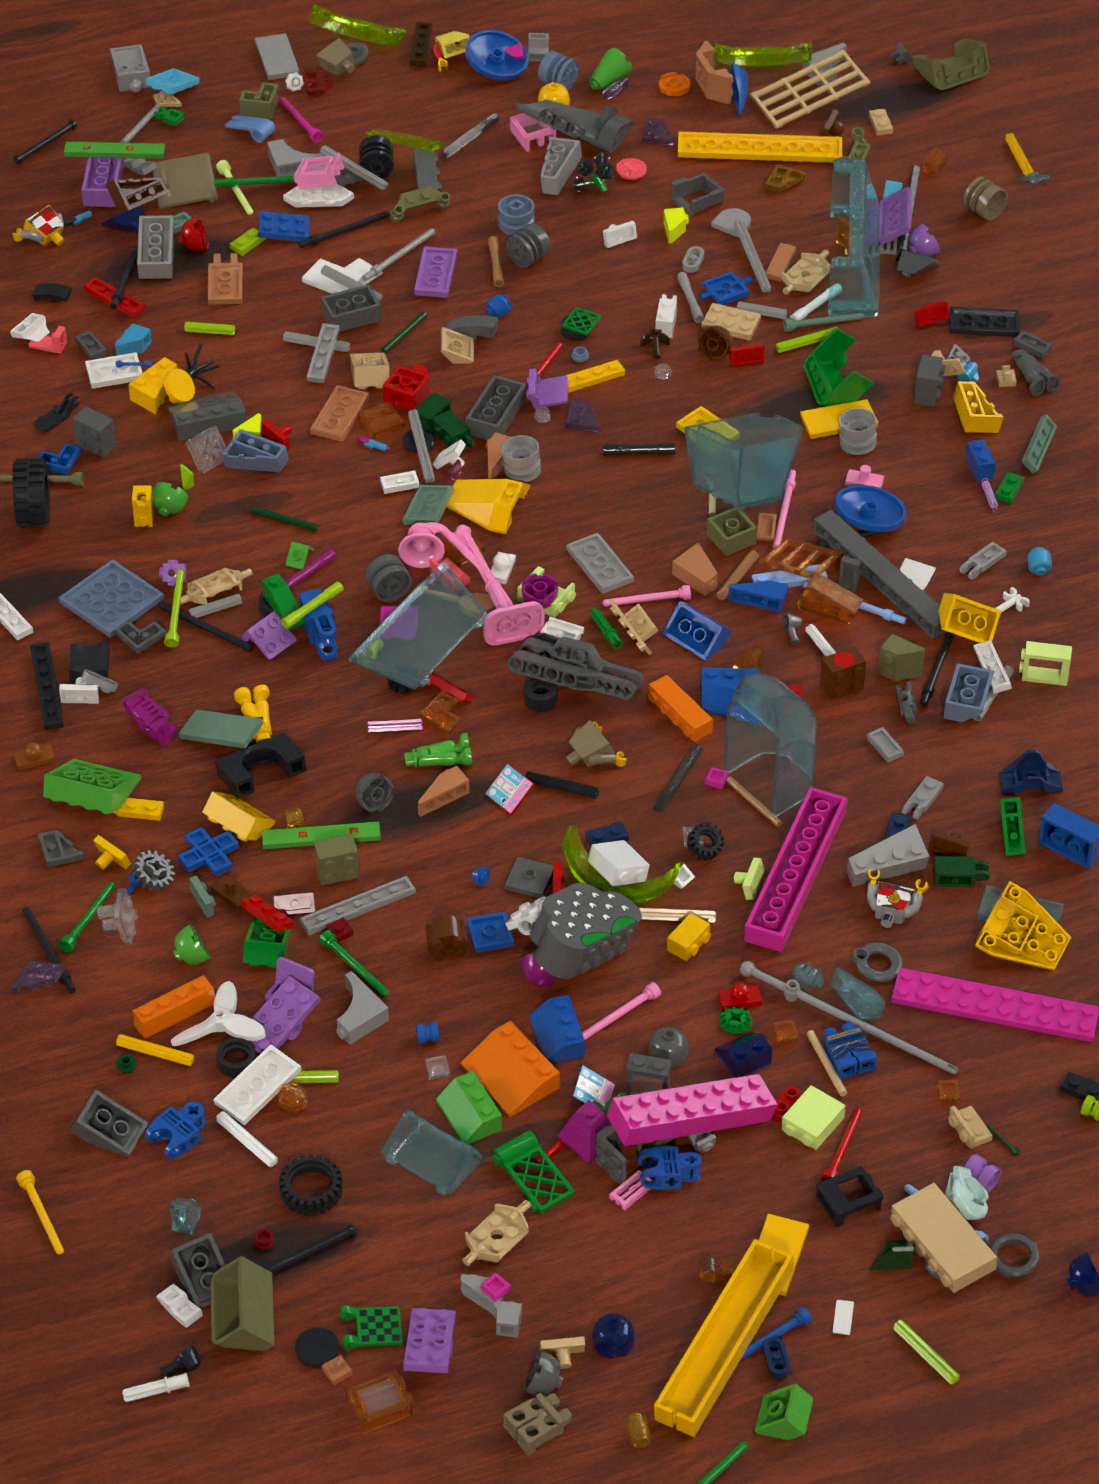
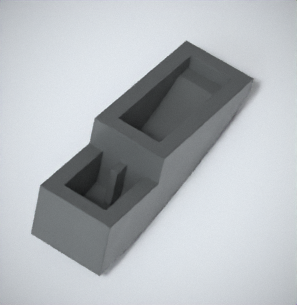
(474, 326)

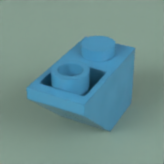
(134, 340)

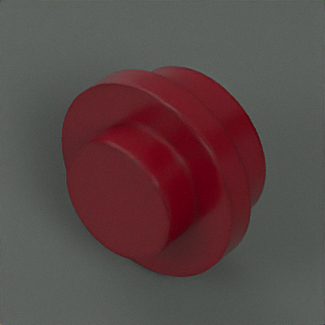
(264, 1239)

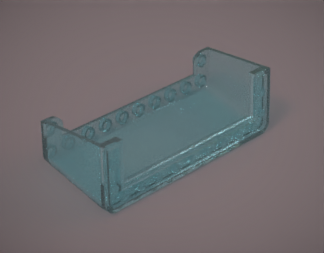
(855, 277)

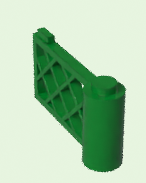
(516, 1153)

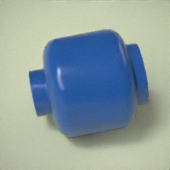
(498, 306)

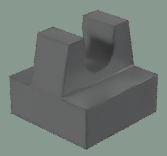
(901, 54)

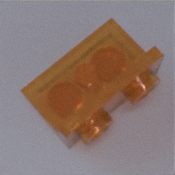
(842, 235)

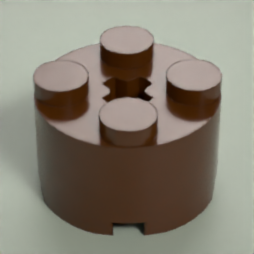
(446, 937)

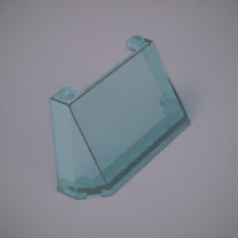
(421, 630)

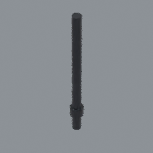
(316, 239)
(118, 295)
(207, 627)
(929, 689)
(65, 978)

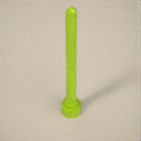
(171, 638)

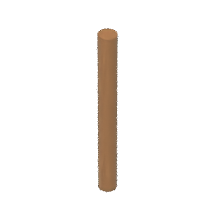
(755, 802)

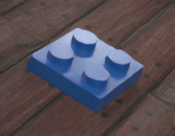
(489, 932)

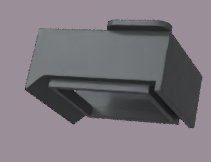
(685, 187)

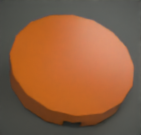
(674, 84)

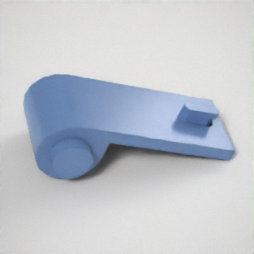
(259, 127)

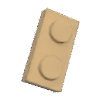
(880, 122)

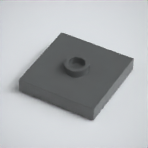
(529, 877)

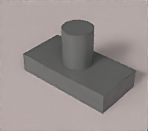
(849, 573)

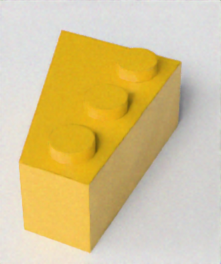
(148, 389)

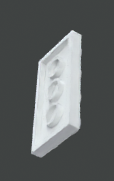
(257, 1084)

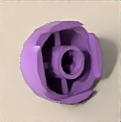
(922, 242)

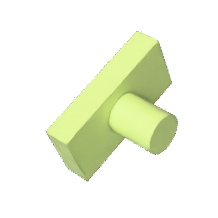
(751, 879)

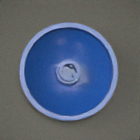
(488, 55)
(870, 508)

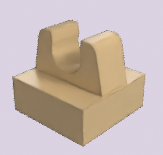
(1006, 377)

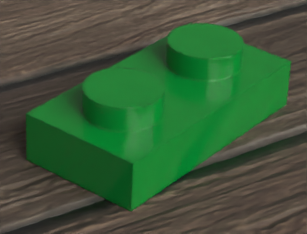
(1009, 488)

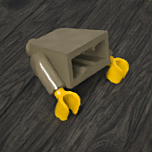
(593, 747)

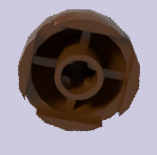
(714, 342)

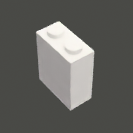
(618, 863)

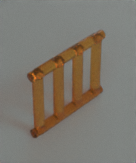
(801, 546)

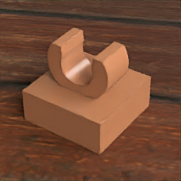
(337, 1370)

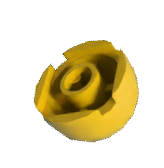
(554, 92)

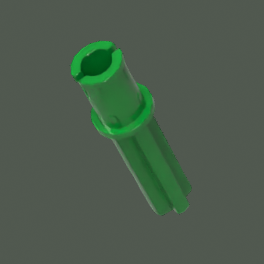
(609, 633)

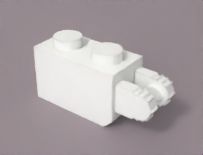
(666, 315)

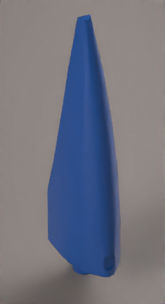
(739, 86)

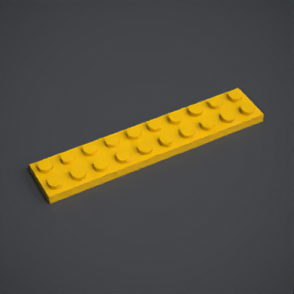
(759, 147)

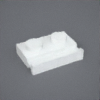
(562, 629)

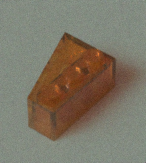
(829, 599)

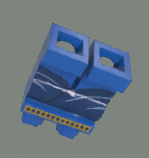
(849, 1050)

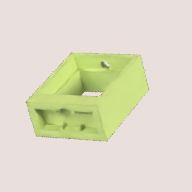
(1045, 652)

